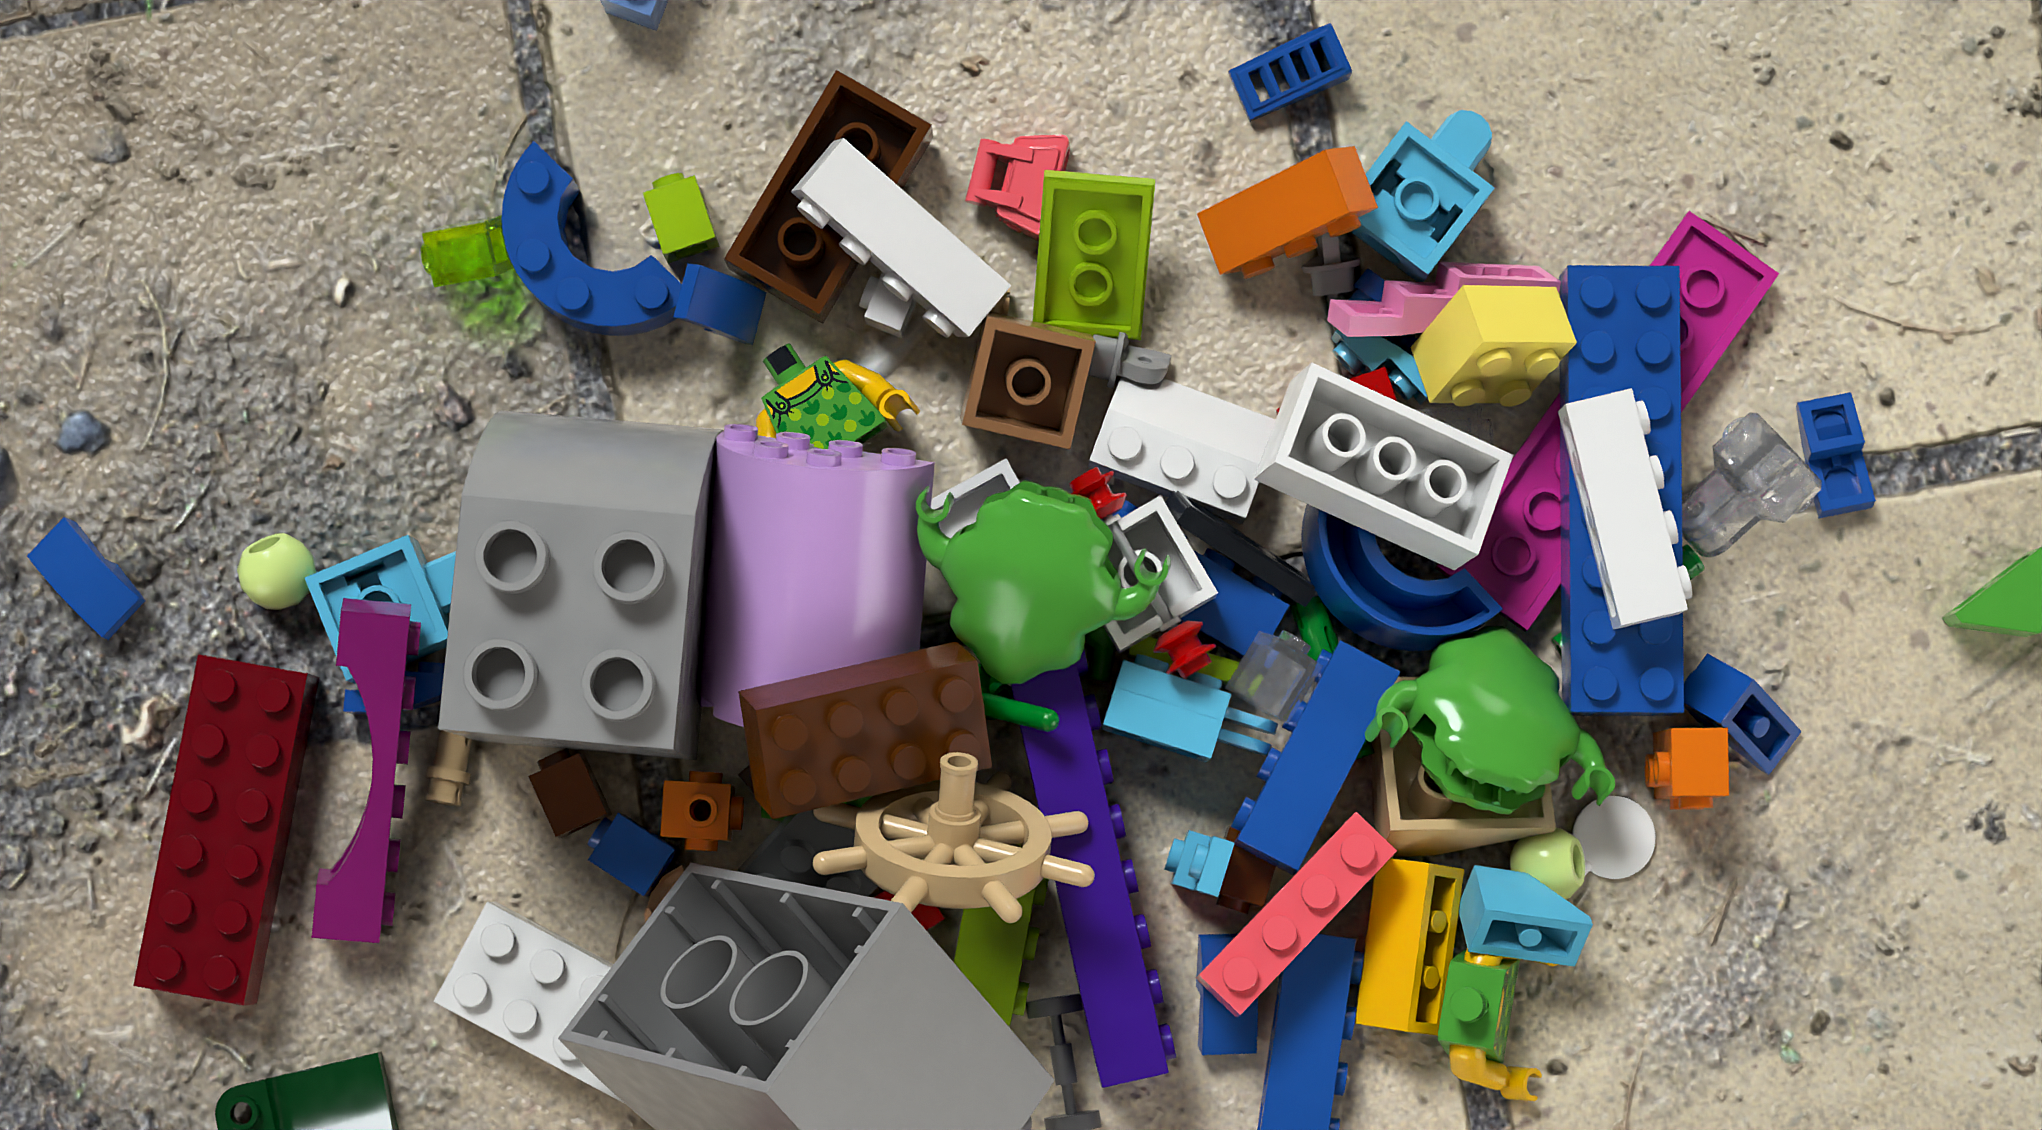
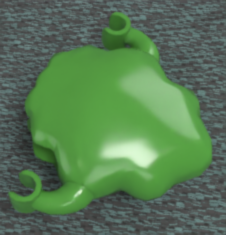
(1031, 578)
(1491, 724)

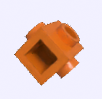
(680, 806)

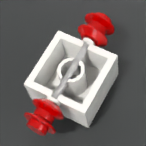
(1179, 594)

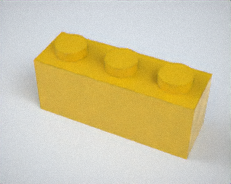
(1409, 945)

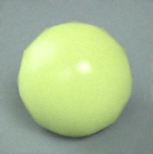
(275, 571)
(1552, 859)

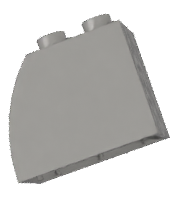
(581, 586)
(798, 1014)

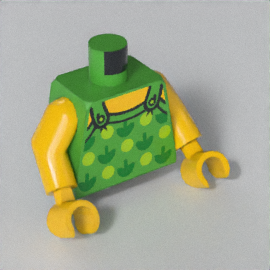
(828, 400)
(1478, 1021)

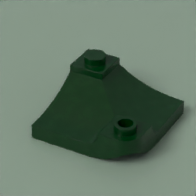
(325, 1097)

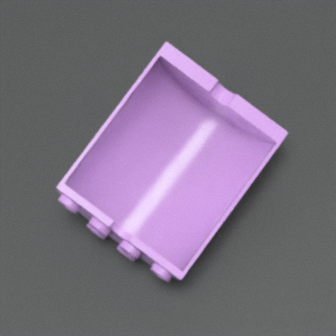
(807, 561)

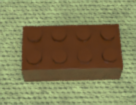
(778, 243)
(863, 728)

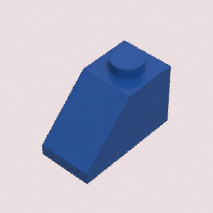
(1730, 699)

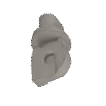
(1331, 270)
(1115, 358)

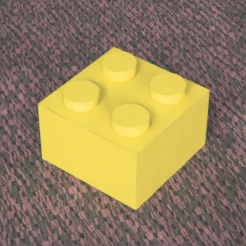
(1493, 345)

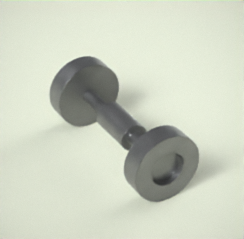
(1063, 1062)

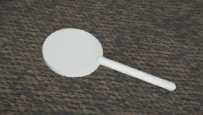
(1615, 837)

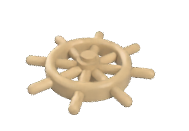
(956, 832)

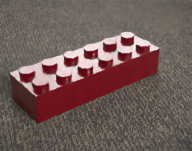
(226, 831)

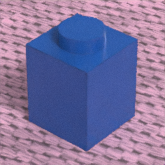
(630, 853)

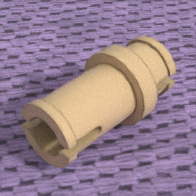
(449, 770)

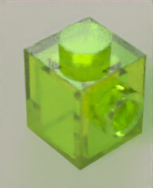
(465, 251)

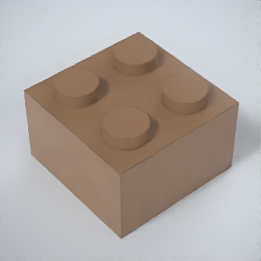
(1027, 380)

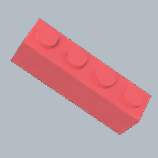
(1296, 914)

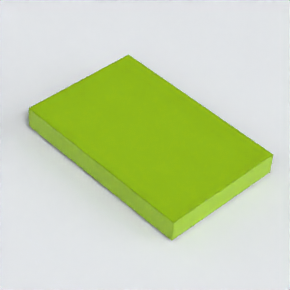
(1093, 252)

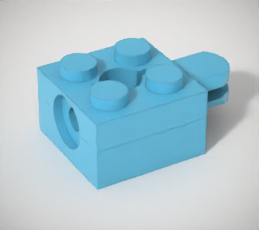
(1426, 192)
(394, 575)
(1178, 712)

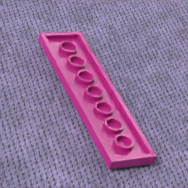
(1523, 540)

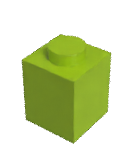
(680, 217)

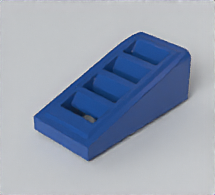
(1339, 72)

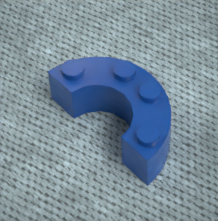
(582, 296)
(1380, 599)

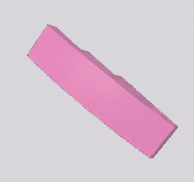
(1412, 306)

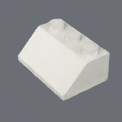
(1185, 443)

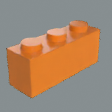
(1288, 212)

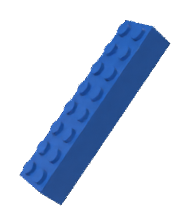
(1625, 340)

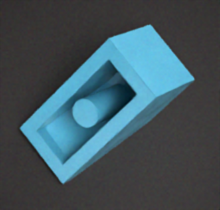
(1520, 918)

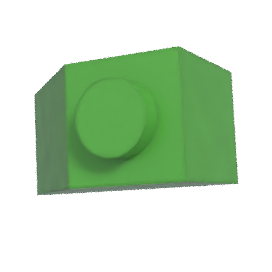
(2007, 602)

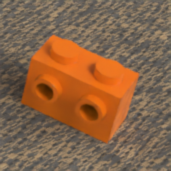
(1689, 767)

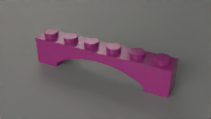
(375, 649)

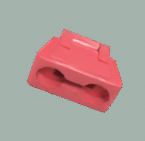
(1022, 190)

